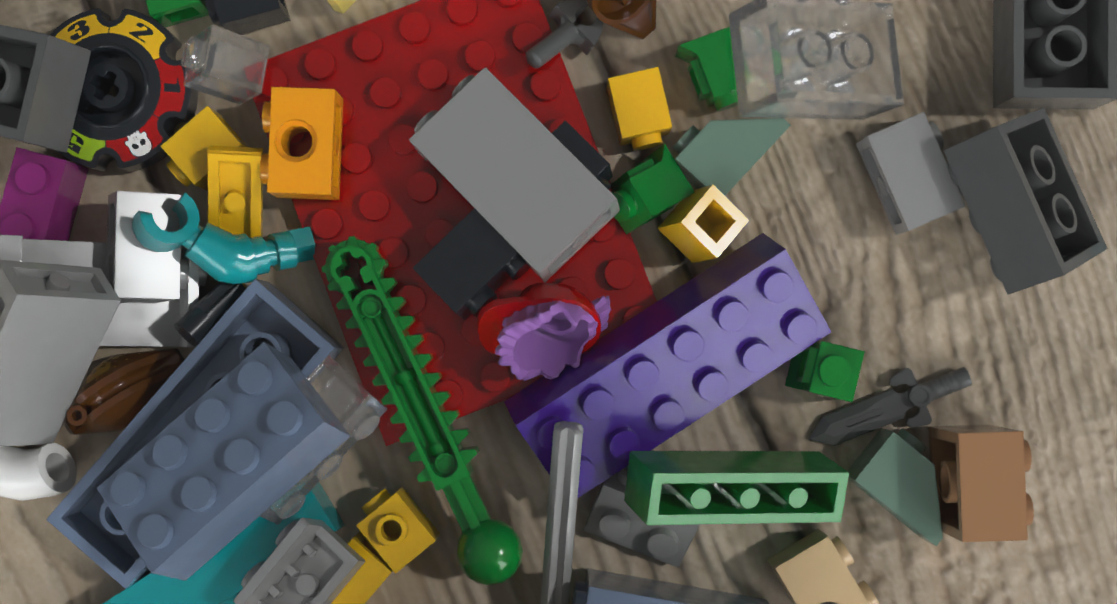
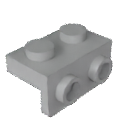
(618, 523)
(304, 568)

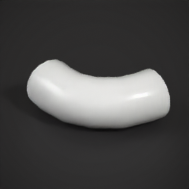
(35, 472)

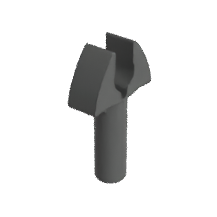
(567, 33)

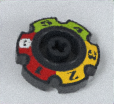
(151, 100)

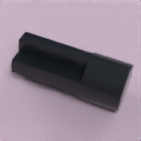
(208, 312)

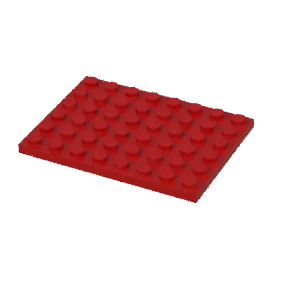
(391, 196)

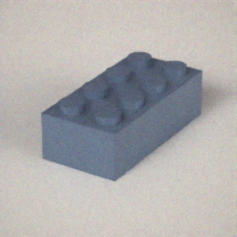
(222, 463)

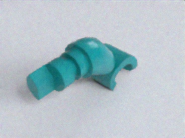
(221, 253)

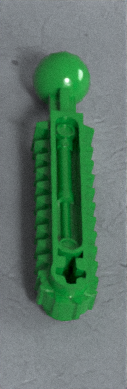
(488, 547)

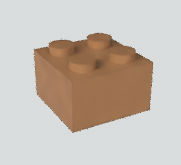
(982, 482)

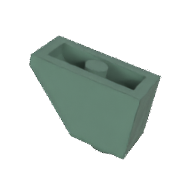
(725, 150)
(901, 481)

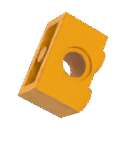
(316, 172)

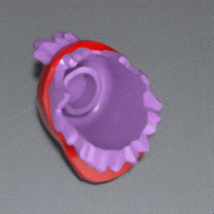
(542, 328)

